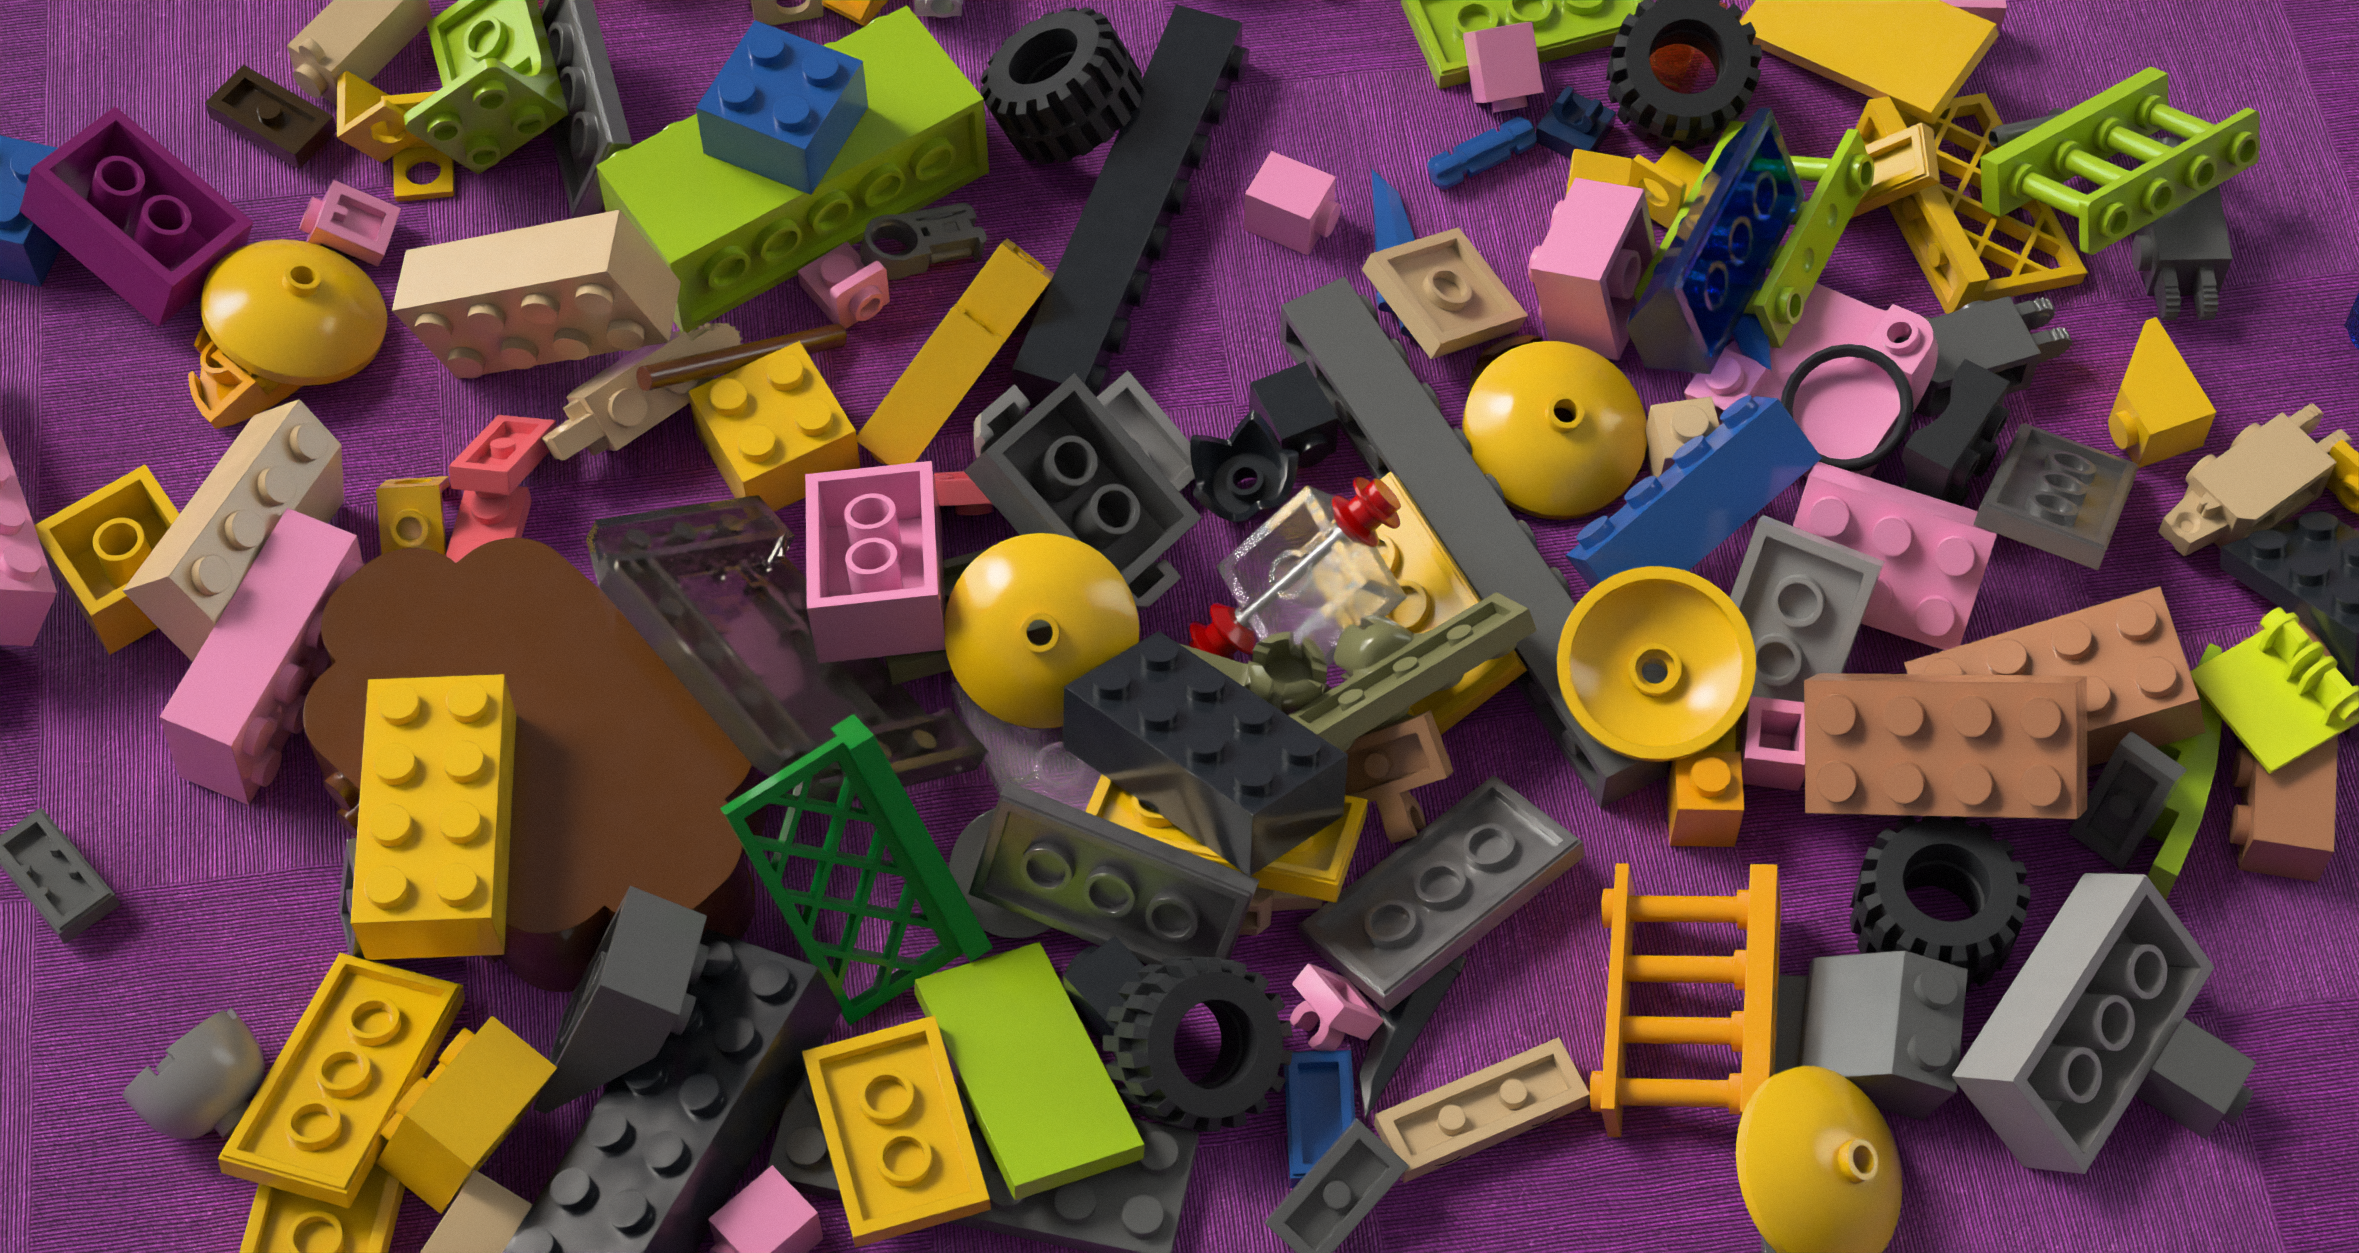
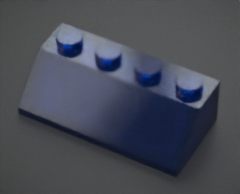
(1718, 252)

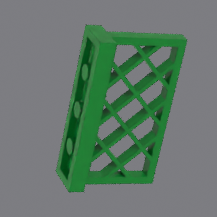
(897, 830)

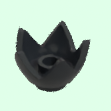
(1247, 453)

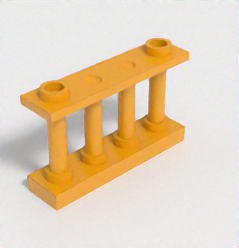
(1749, 970)

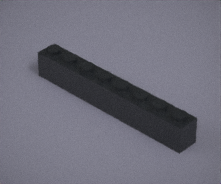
(1132, 206)

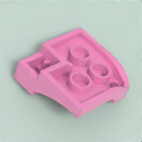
(1846, 402)

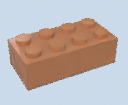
(2123, 648)
(1946, 745)

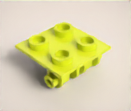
(2279, 692)

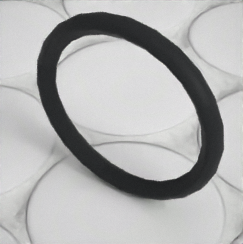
(1886, 364)

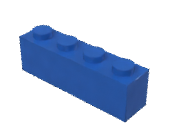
(1702, 496)

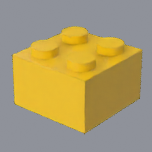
(773, 427)
(100, 548)
(462, 1111)

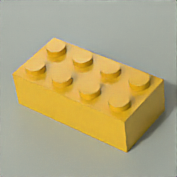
(434, 817)

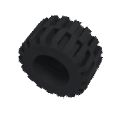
(1062, 85)
(1671, 113)
(1954, 859)
(1247, 1055)

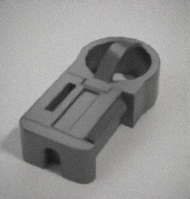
(929, 234)

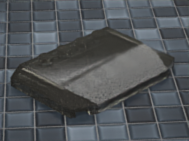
(735, 629)

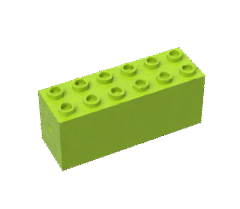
(744, 233)

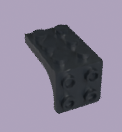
(2309, 571)

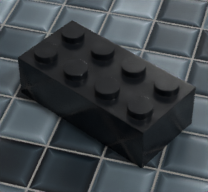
(1204, 752)

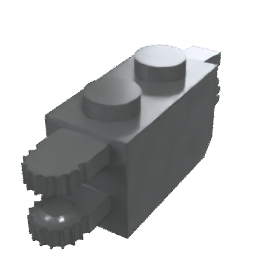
(2185, 253)
(1995, 338)

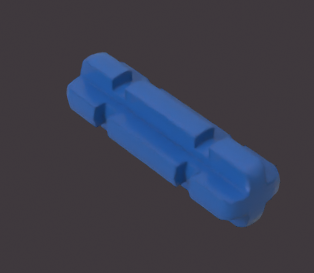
(1481, 153)

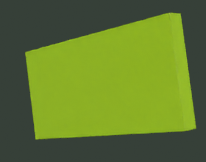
(1559, 28)
(1029, 1071)

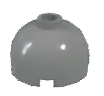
(202, 1080)

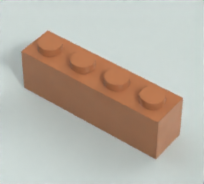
(2286, 815)

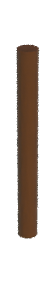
(731, 358)

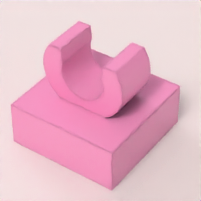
(1336, 1005)

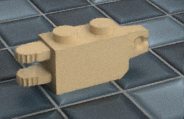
(615, 410)
(2254, 484)

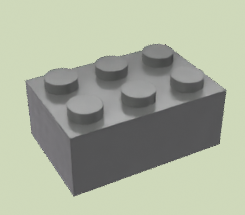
(1085, 479)

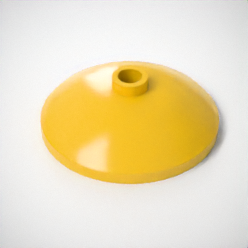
(293, 312)
(1550, 464)
(1026, 582)
(1666, 621)
(1818, 1165)

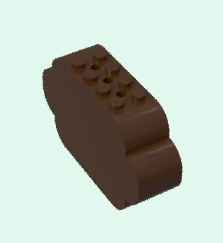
(610, 752)

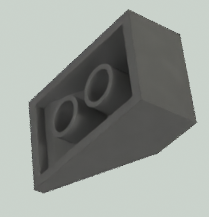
(627, 996)

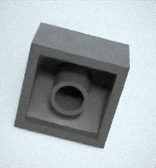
(1886, 1026)

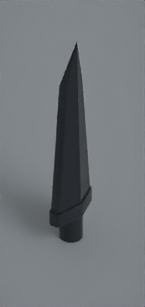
(1400, 1031)

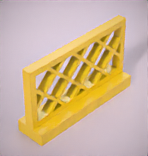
(1934, 234)

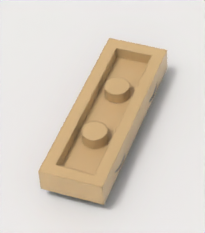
(1483, 1109)

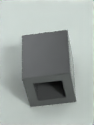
(2198, 1080)

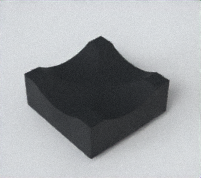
(1961, 440)

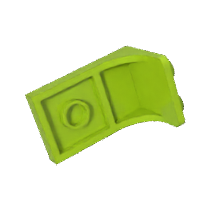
(494, 82)

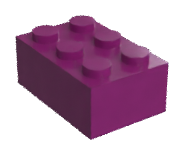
(133, 214)

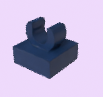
(1575, 124)

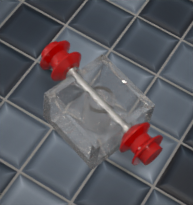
(1307, 573)

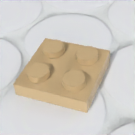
(1444, 292)

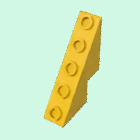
(954, 356)

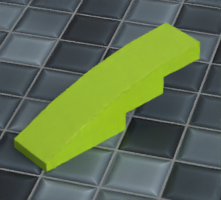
(2186, 807)

